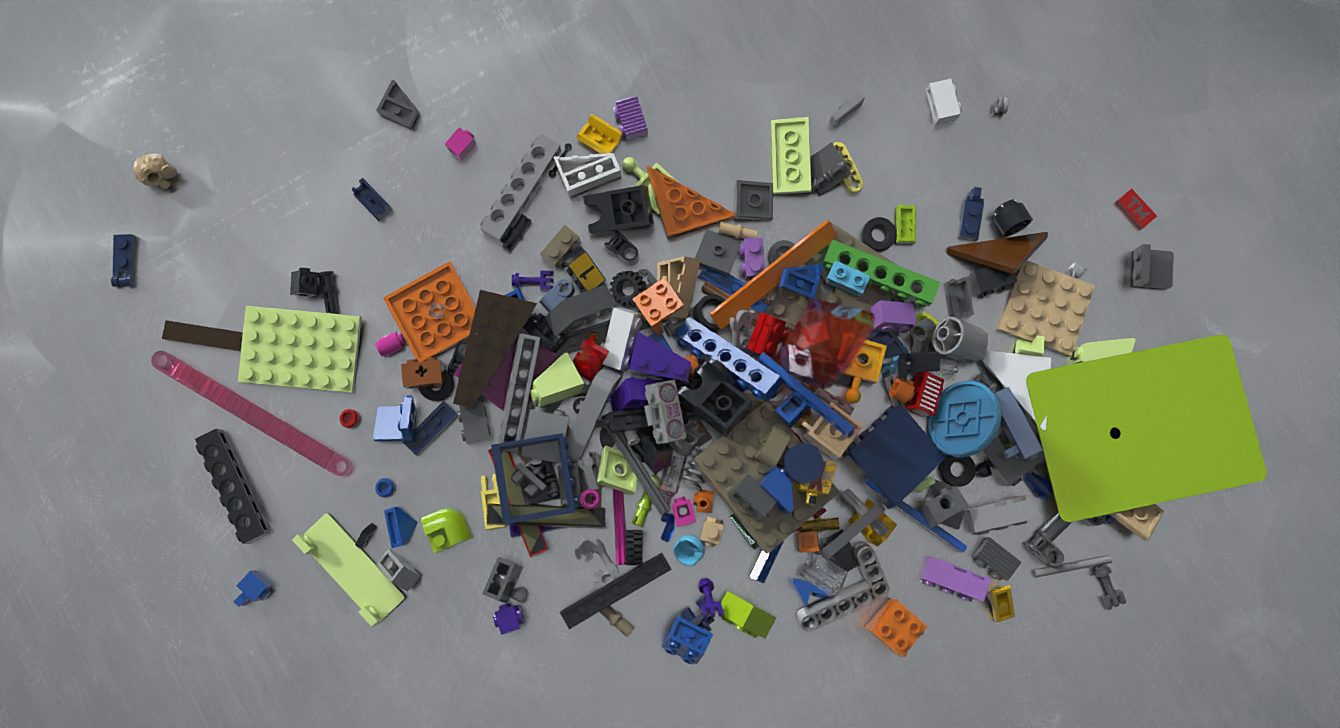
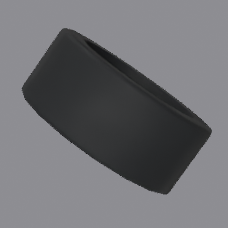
(697, 313)

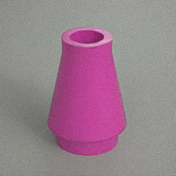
(595, 499)

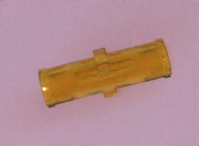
(820, 525)

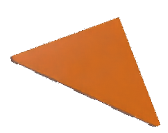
(683, 207)

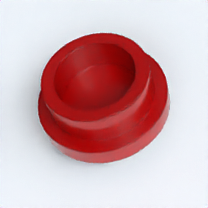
(349, 418)

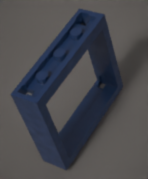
(501, 483)

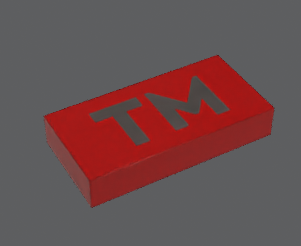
(1136, 208)

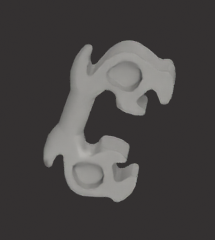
(743, 319)
(588, 548)

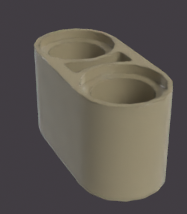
(772, 447)

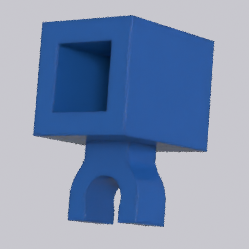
(253, 587)

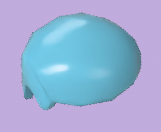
(689, 550)

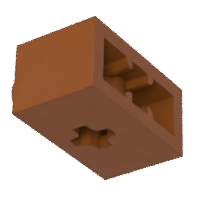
(434, 376)

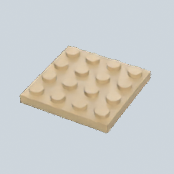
(1046, 306)

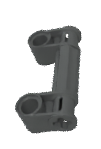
(1043, 543)

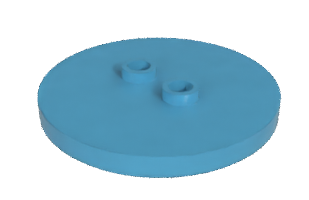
(965, 419)

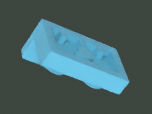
(847, 279)

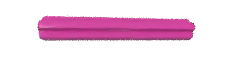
(620, 532)

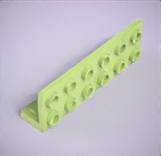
(350, 569)

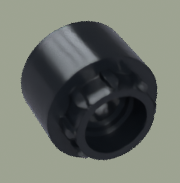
(1012, 217)

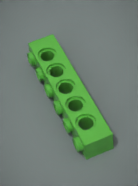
(927, 286)

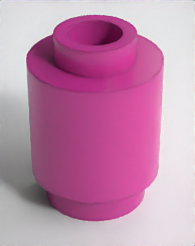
(390, 344)

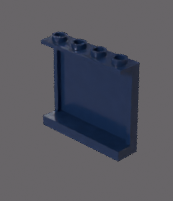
(895, 454)

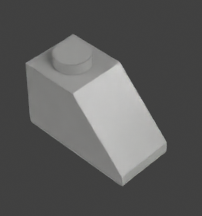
(397, 570)

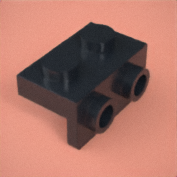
(844, 557)

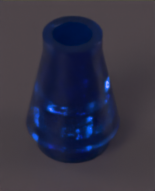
(1040, 485)

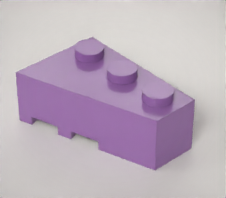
(954, 579)

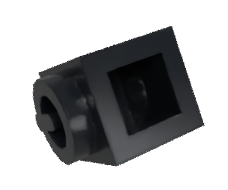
(304, 283)

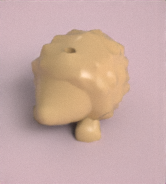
(154, 170)

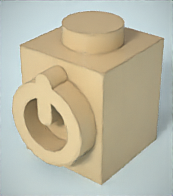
(711, 531)

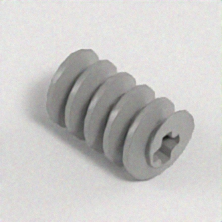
(694, 474)

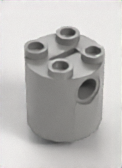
(960, 340)

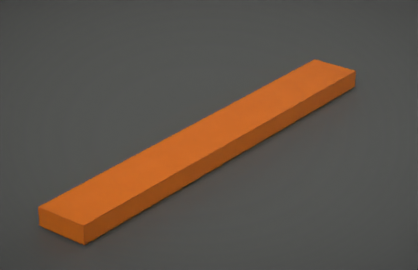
(772, 274)

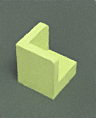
(1033, 348)

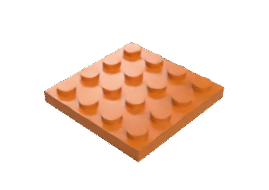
(411, 307)

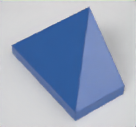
(399, 526)

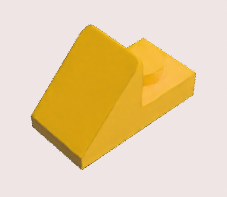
(1001, 603)

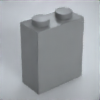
(543, 424)

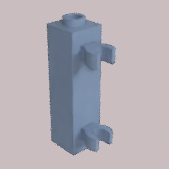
(1016, 428)

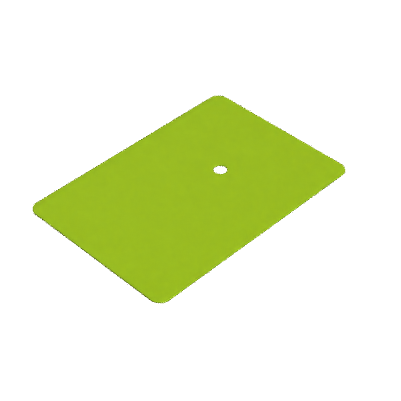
(1178, 422)

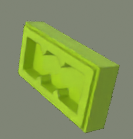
(906, 224)

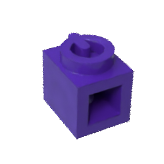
(508, 618)

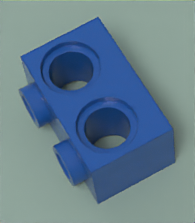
(792, 408)

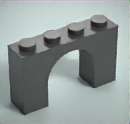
(1011, 469)

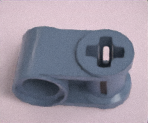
(556, 294)

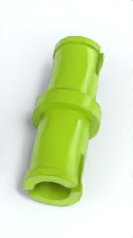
(642, 510)

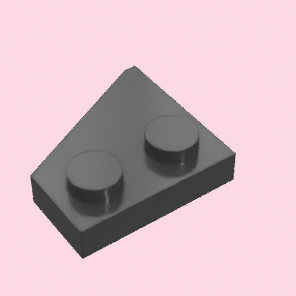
(397, 106)

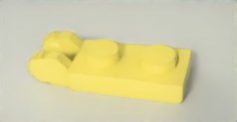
(489, 497)

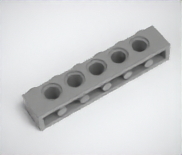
(540, 145)
(518, 389)

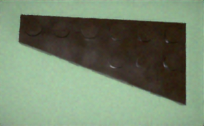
(492, 332)

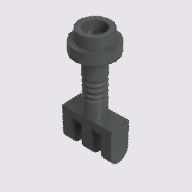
(1103, 571)

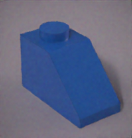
(779, 488)

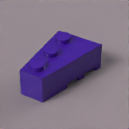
(657, 361)
(632, 394)

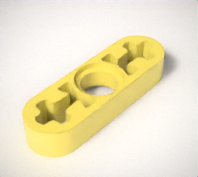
(856, 177)

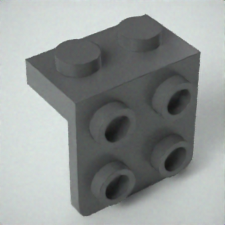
(1153, 267)

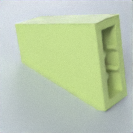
(1103, 349)
(557, 382)

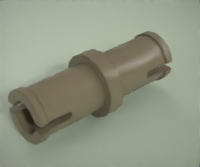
(617, 620)

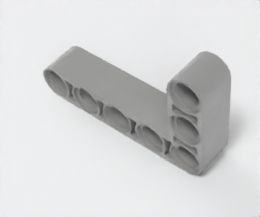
(591, 410)
(848, 594)

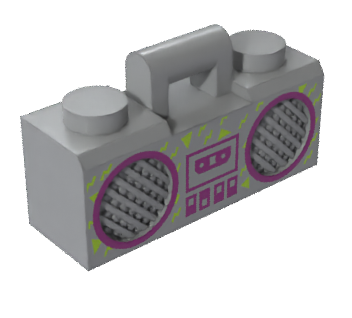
(664, 412)

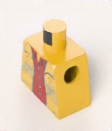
(820, 486)

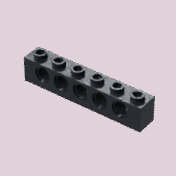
(250, 509)

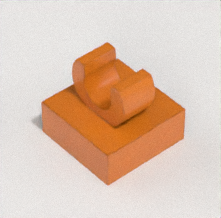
(808, 541)

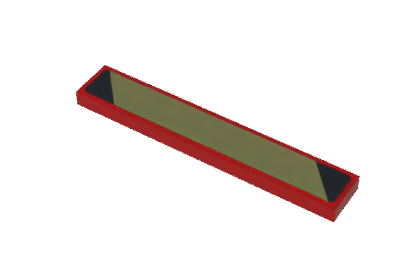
(531, 535)

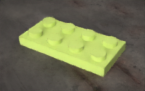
(791, 155)

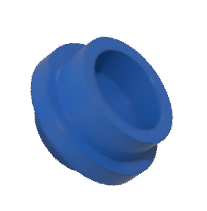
(385, 487)

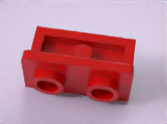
(590, 359)

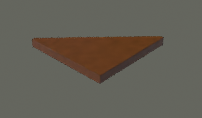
(1002, 254)

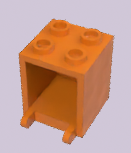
(895, 627)

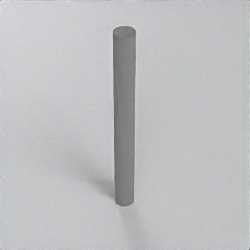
(1072, 566)

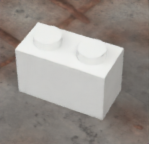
(943, 101)

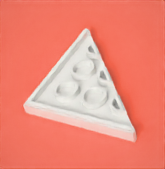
(1012, 372)

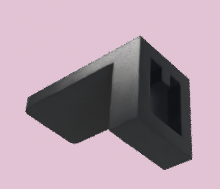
(917, 362)

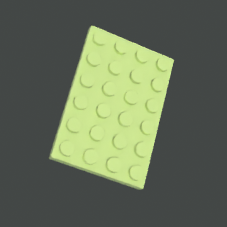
(299, 349)

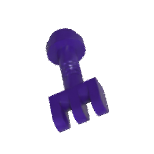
(542, 280)
(706, 586)

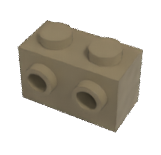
(560, 247)

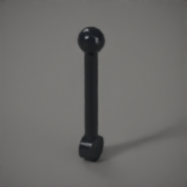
(568, 147)

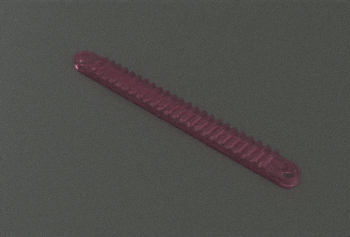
(251, 413)

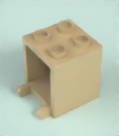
(827, 437)

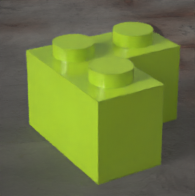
(746, 616)

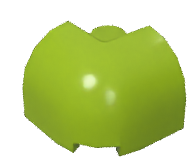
(446, 528)

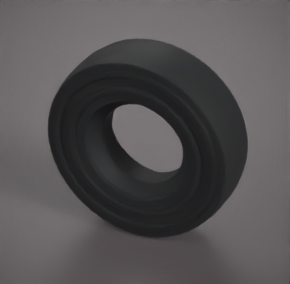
(883, 223)
(440, 394)
(949, 478)

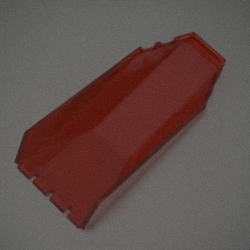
(823, 342)

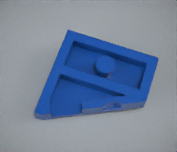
(801, 280)

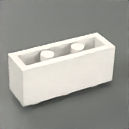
(621, 338)

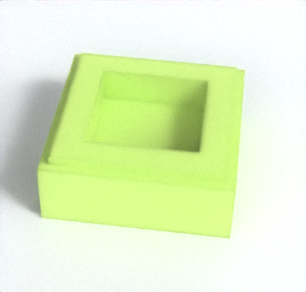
(927, 482)

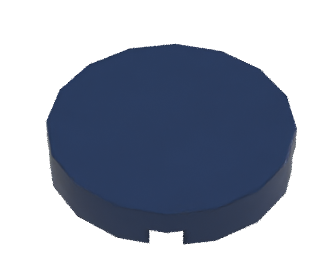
(803, 463)

